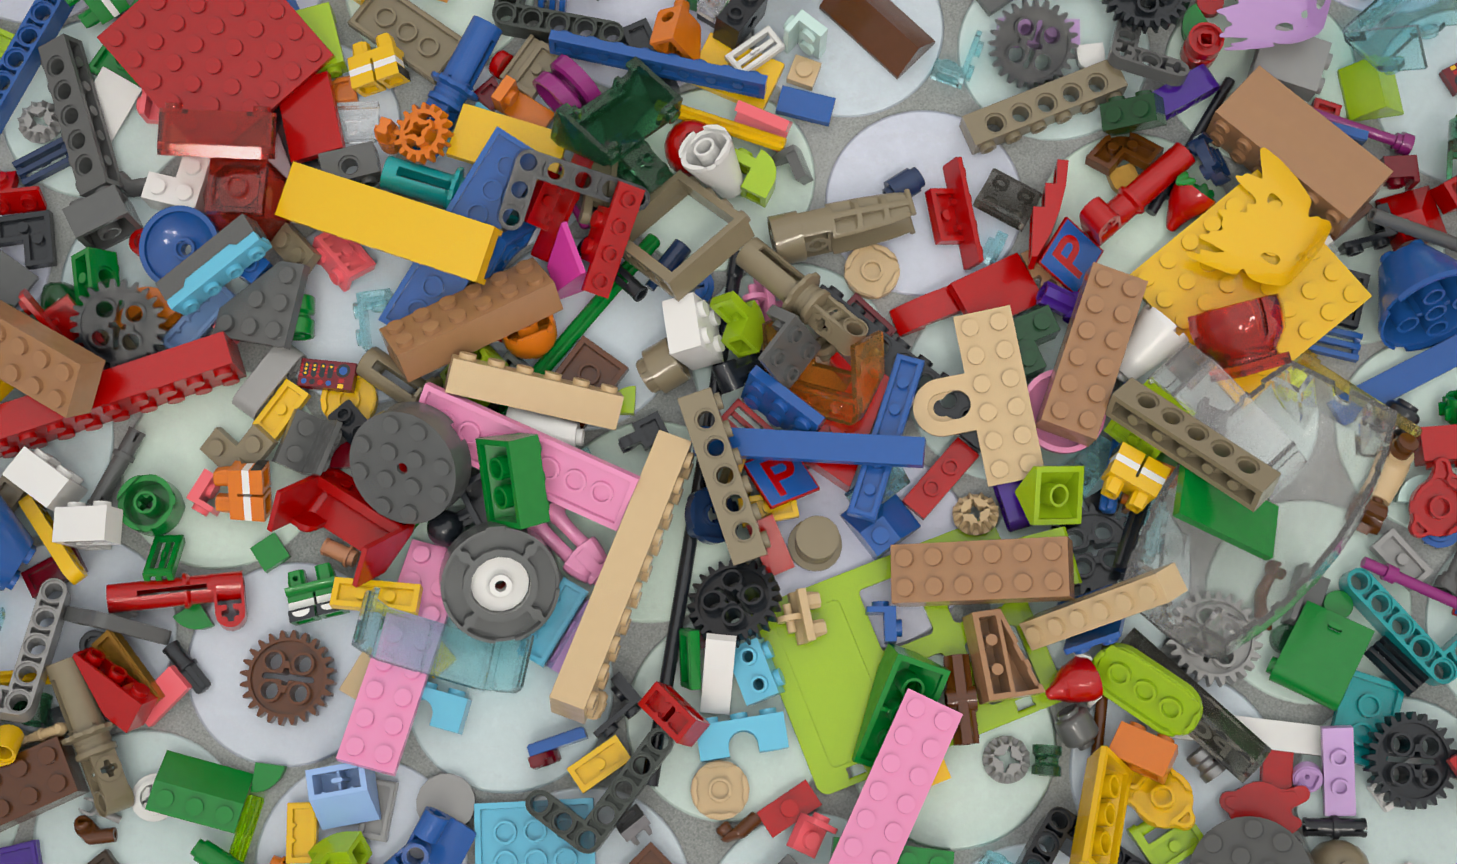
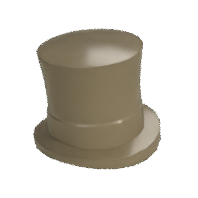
(815, 543)

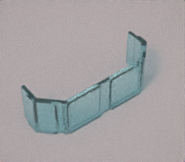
(439, 648)

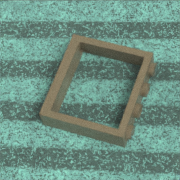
(706, 258)

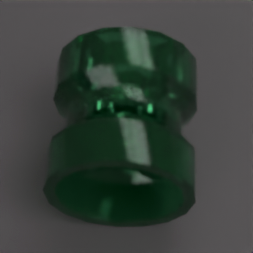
(1046, 760)

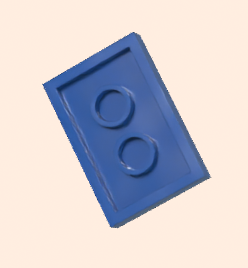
(779, 404)

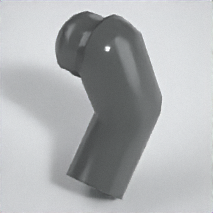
(132, 187)

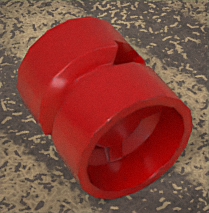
(1202, 45)

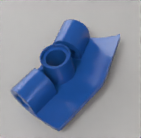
(439, 837)

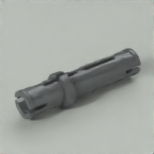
(117, 465)

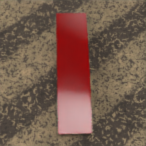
(1045, 217)

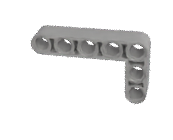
(31, 663)

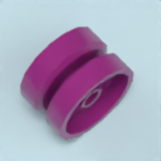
(565, 84)

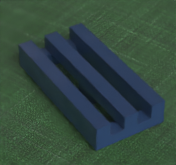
(40, 158)

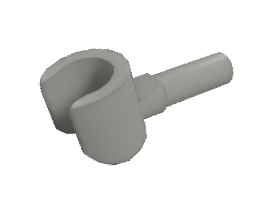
(113, 817)

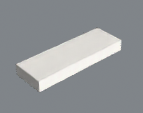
(718, 673)

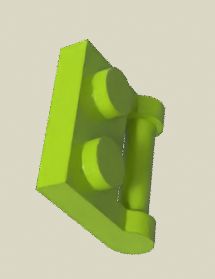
(1169, 847)

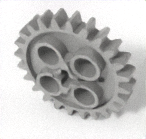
(1213, 669)

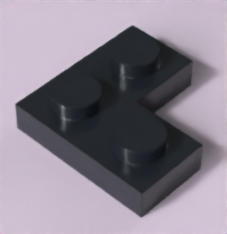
(35, 232)

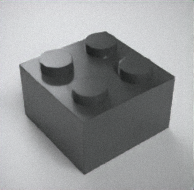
(102, 218)

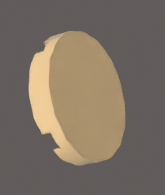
(872, 271)
(720, 790)

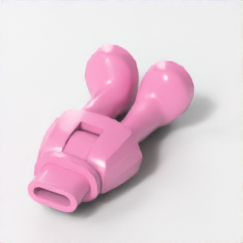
(589, 556)

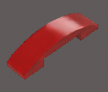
(923, 311)

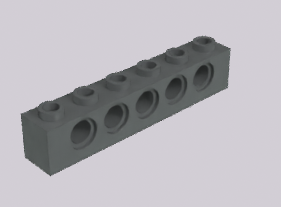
(79, 114)

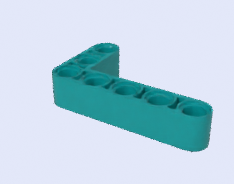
(1411, 631)

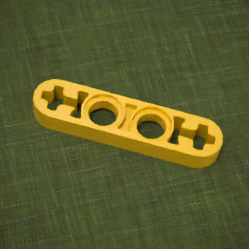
(43, 525)

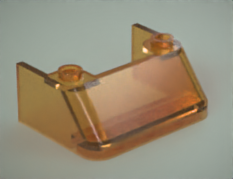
(837, 392)

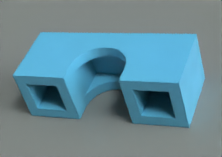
(448, 709)
(767, 728)

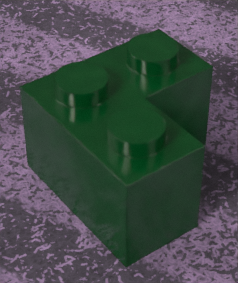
(1031, 331)

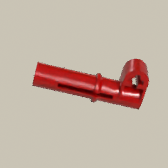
(1103, 219)
(220, 587)

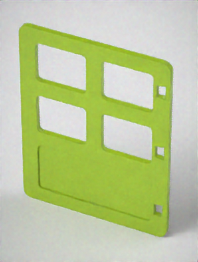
(835, 673)

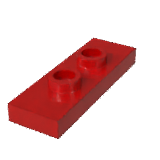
(940, 478)

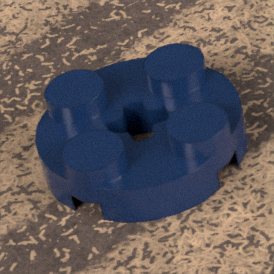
(1213, 162)
(697, 519)

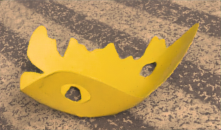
(1267, 229)

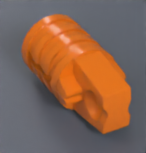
(385, 135)

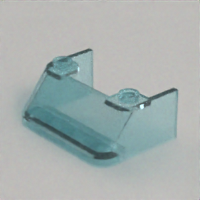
(1391, 32)

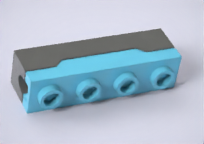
(214, 265)

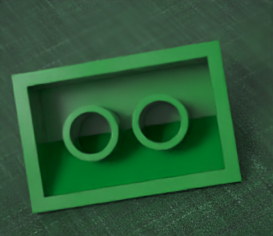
(513, 480)
(199, 791)

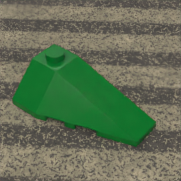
(895, 674)

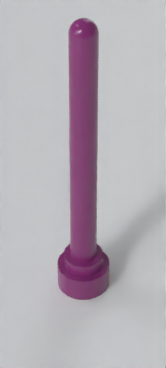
(1401, 143)

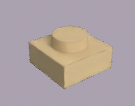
(803, 72)

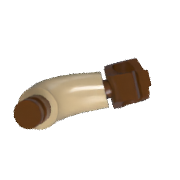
(1393, 476)

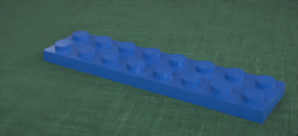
(475, 199)

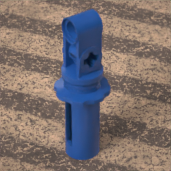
(457, 80)

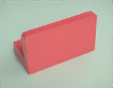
(761, 119)

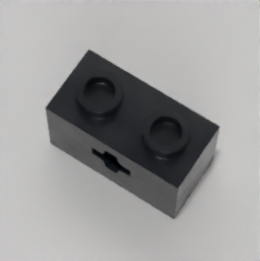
(738, 21)

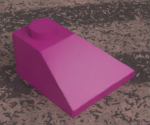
(565, 264)

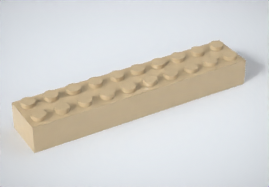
(621, 578)

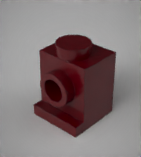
(1404, 170)

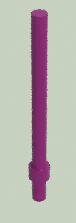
(1392, 574)

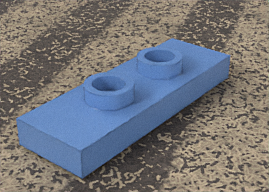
(199, 322)

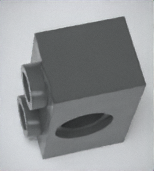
(361, 155)

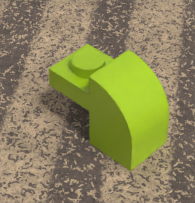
(760, 177)
(744, 323)
(341, 848)

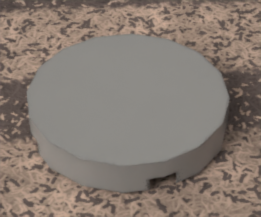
(448, 794)

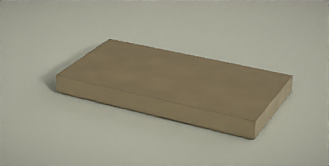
(420, 36)

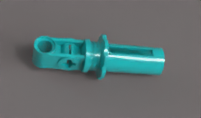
(397, 167)

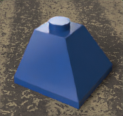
(891, 527)

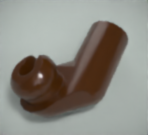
(741, 830)
(91, 833)

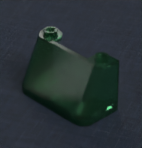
(618, 117)

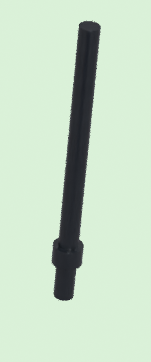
(1202, 126)

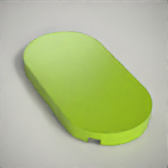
(1148, 690)

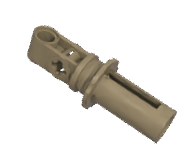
(802, 295)
(373, 366)
(90, 738)

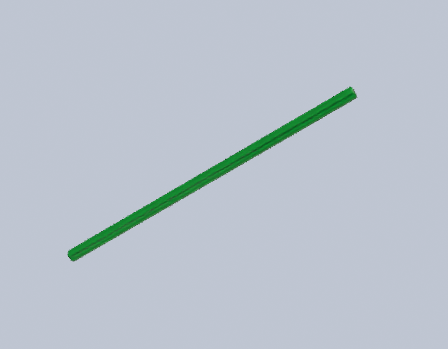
(584, 320)

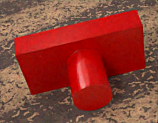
(787, 808)

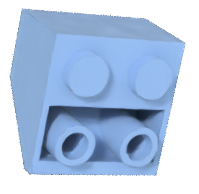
(343, 795)

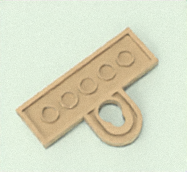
(997, 395)

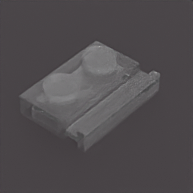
(359, 121)

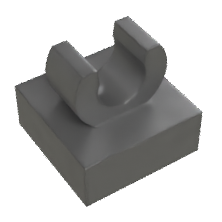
(633, 823)

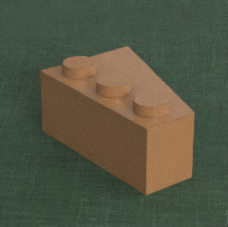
(997, 660)

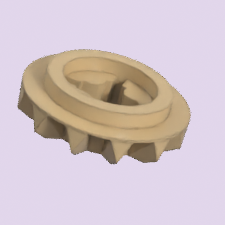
(967, 522)

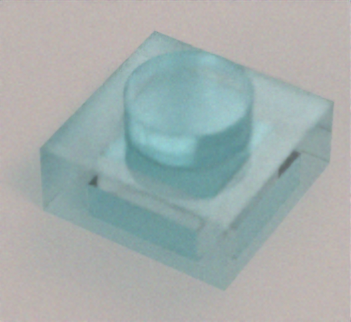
(994, 247)

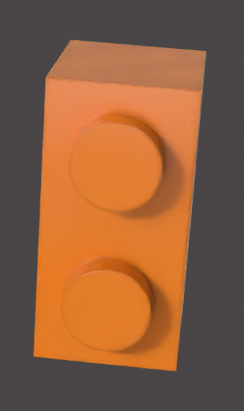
(1144, 752)

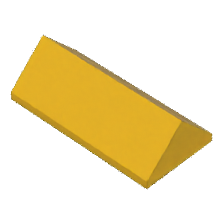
(1101, 809)

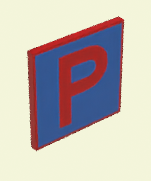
(1069, 255)
(780, 480)

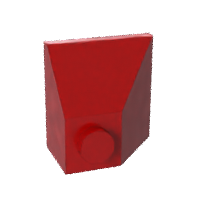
(1415, 206)

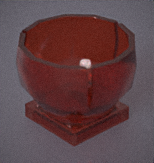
(245, 188)
(1242, 335)

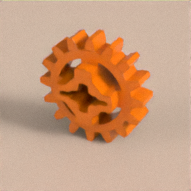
(423, 133)

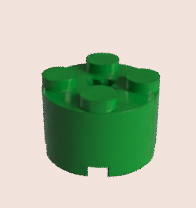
(166, 508)

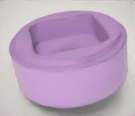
(1307, 774)

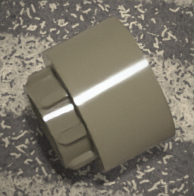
(660, 369)

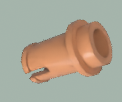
(346, 555)

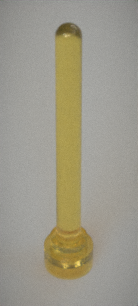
(1310, 360)

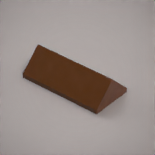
(881, 31)

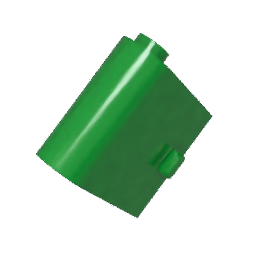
(1318, 659)

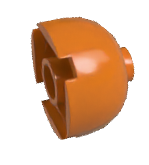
(532, 340)

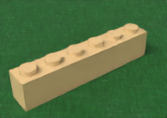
(533, 391)
(1104, 606)

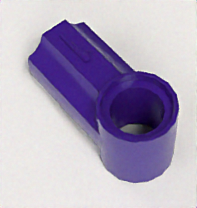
(1059, 299)

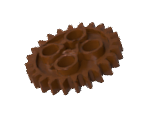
(284, 703)

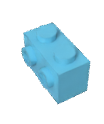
(756, 672)

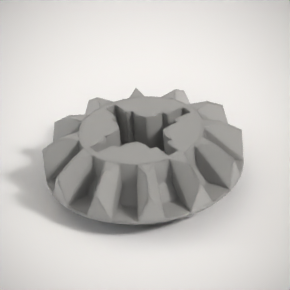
(39, 133)
(994, 766)

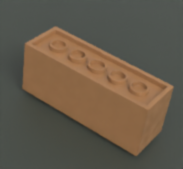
(1326, 161)

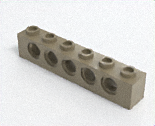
(981, 139)
(692, 408)
(1193, 444)

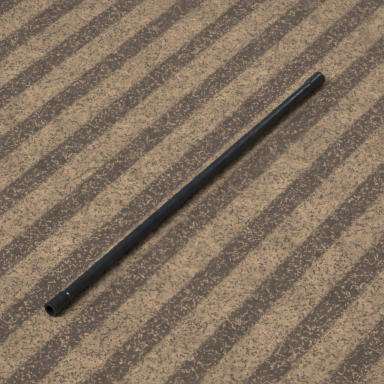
(671, 652)

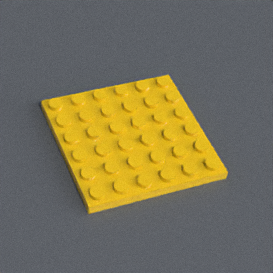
(1183, 287)

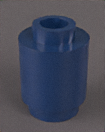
(906, 179)

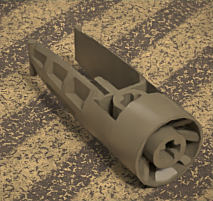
(841, 226)

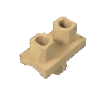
(798, 616)

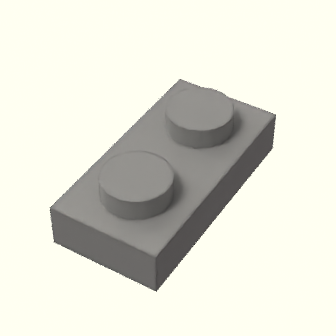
(1396, 551)

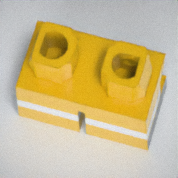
(377, 68)
(1134, 476)

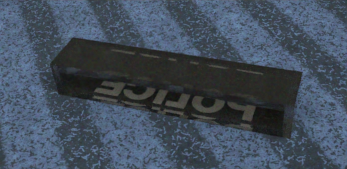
(1218, 729)

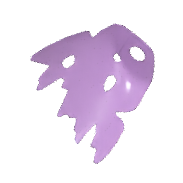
(1259, 18)

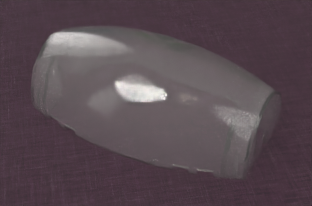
(1237, 593)

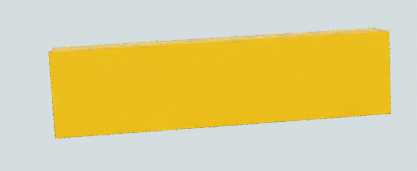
(388, 222)

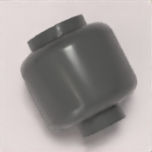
(1076, 727)

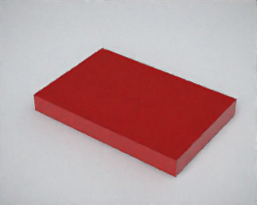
(312, 119)
(996, 286)

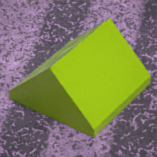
(1368, 92)
(1052, 495)

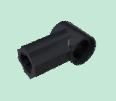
(734, 373)

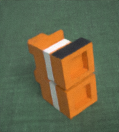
(248, 490)

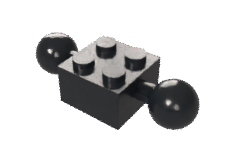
(449, 525)

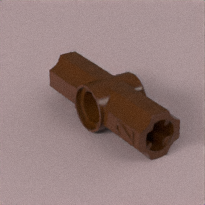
(962, 697)

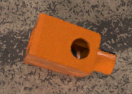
(677, 31)

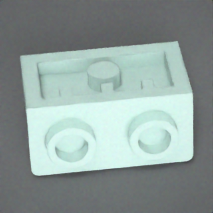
(806, 32)

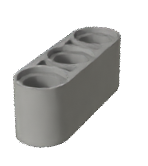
(267, 379)

